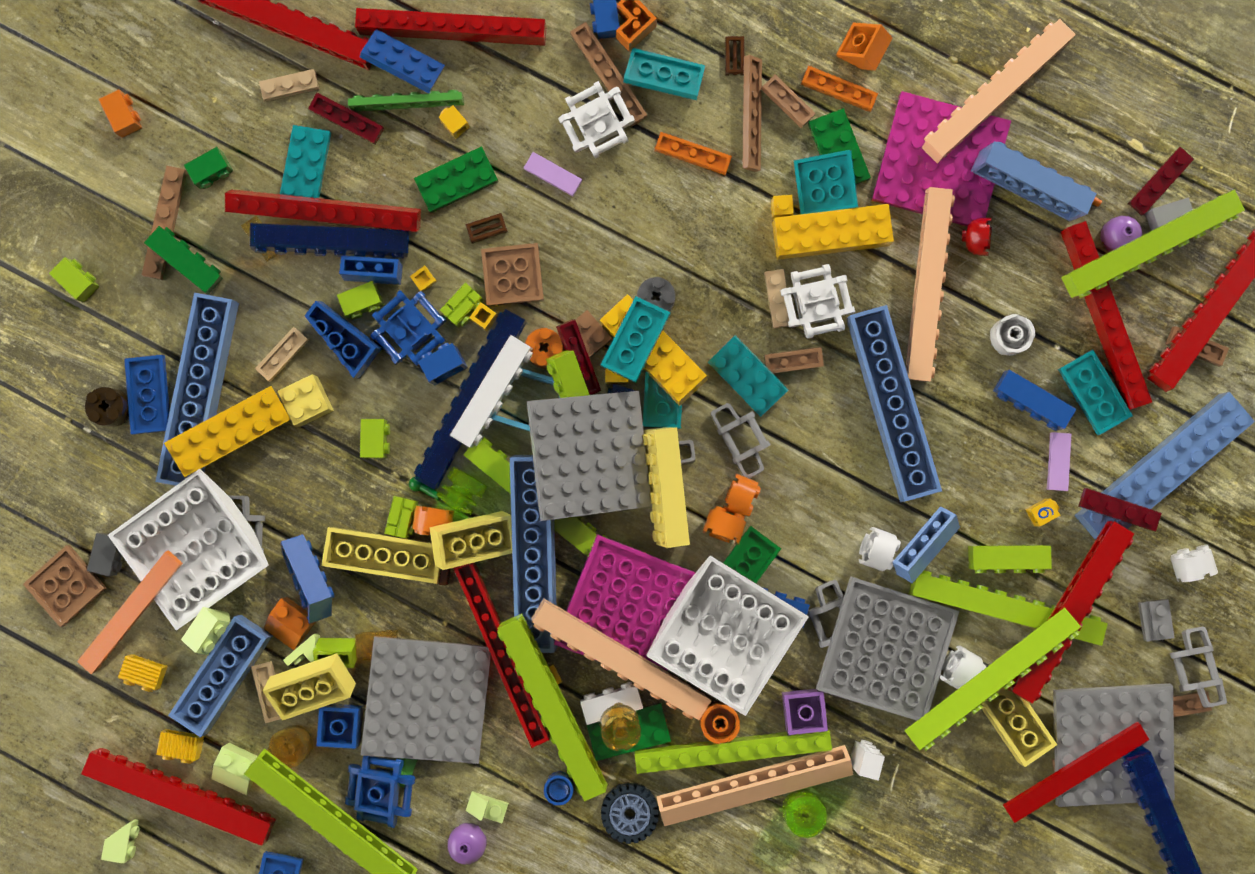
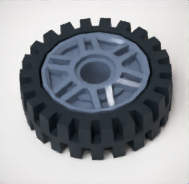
(629, 797)

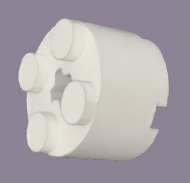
(1007, 345)
(879, 549)
(1193, 564)
(961, 667)

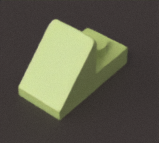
(305, 648)
(486, 807)

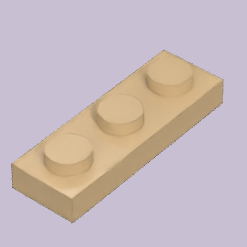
(289, 85)
(775, 282)
(282, 354)
(261, 675)

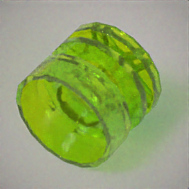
(461, 491)
(804, 802)

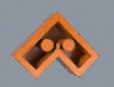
(637, 25)

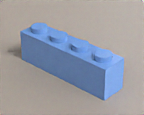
(926, 544)

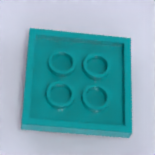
(826, 182)

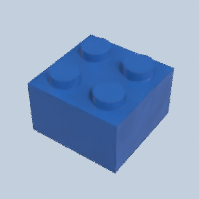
(442, 363)
(340, 726)

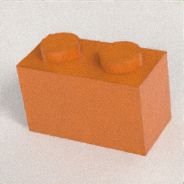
(120, 113)

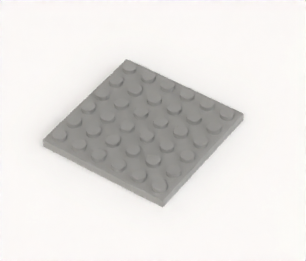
(588, 454)
(887, 649)
(426, 700)
(1096, 714)

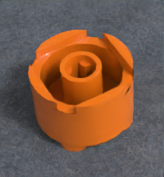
(543, 337)
(741, 495)
(428, 517)
(724, 525)
(720, 733)

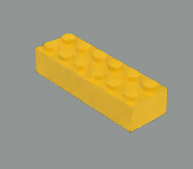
(832, 231)
(667, 361)
(227, 431)

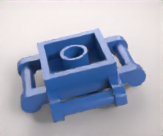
(408, 327)
(379, 790)

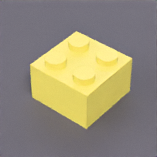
(305, 400)

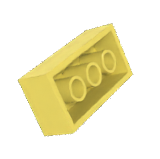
(471, 540)
(309, 687)
(1018, 726)

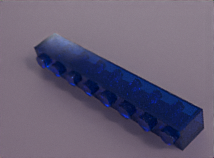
(328, 240)
(1160, 812)

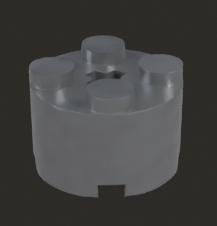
(658, 286)

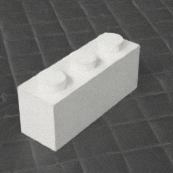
(595, 705)
(867, 759)

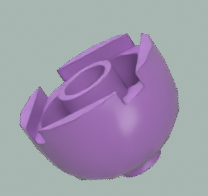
(1119, 232)
(470, 836)

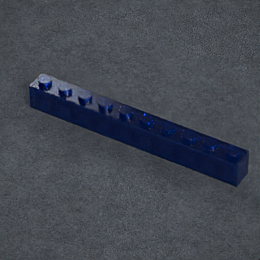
(445, 447)

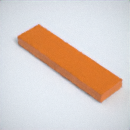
(839, 88)
(693, 153)

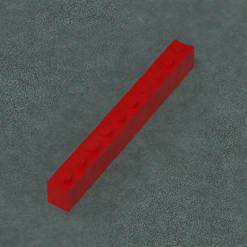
(452, 26)
(296, 27)
(322, 210)
(1206, 318)
(1108, 322)
(1078, 601)
(488, 622)
(179, 796)

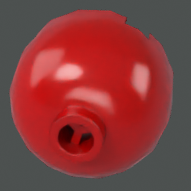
(978, 236)

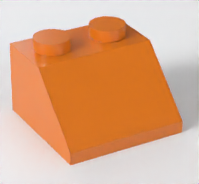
(865, 45)
(288, 623)

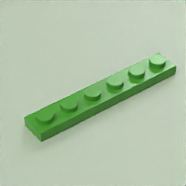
(400, 101)

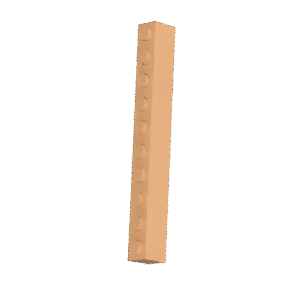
(998, 91)
(928, 284)
(620, 659)
(754, 785)

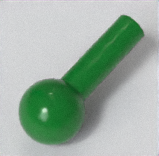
(417, 486)

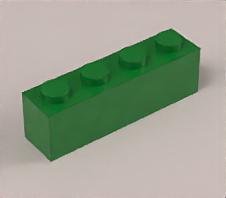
(183, 260)

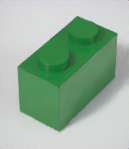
(208, 168)

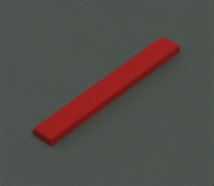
(1076, 772)

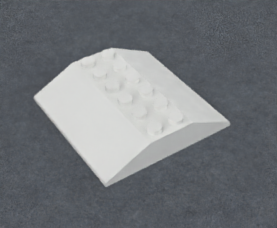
(204, 533)
(726, 635)

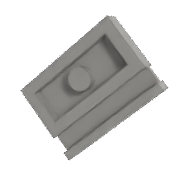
(1156, 620)

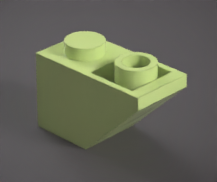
(120, 845)

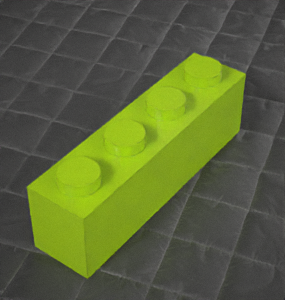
(566, 375)
(1010, 557)

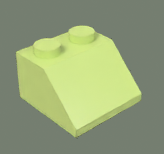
(206, 630)
(230, 768)

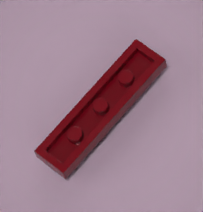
(345, 118)
(1160, 181)
(573, 341)
(1119, 509)

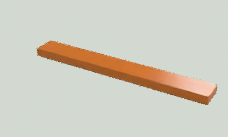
(130, 612)

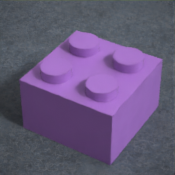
(804, 711)

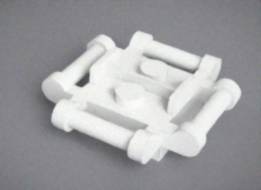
(596, 120)
(817, 301)

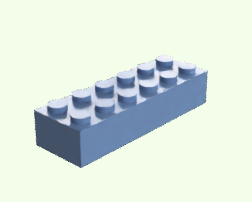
(1033, 181)
(220, 675)

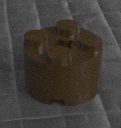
(97, 407)

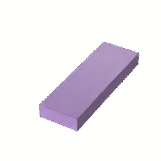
(552, 174)
(1059, 461)

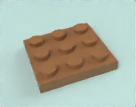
(512, 274)
(64, 586)

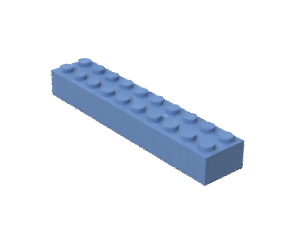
(199, 373)
(893, 404)
(1174, 458)
(531, 549)

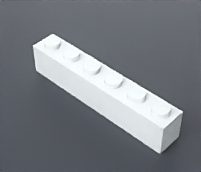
(491, 392)

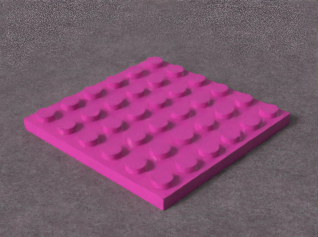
(910, 171)
(626, 594)

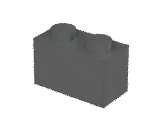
(105, 557)

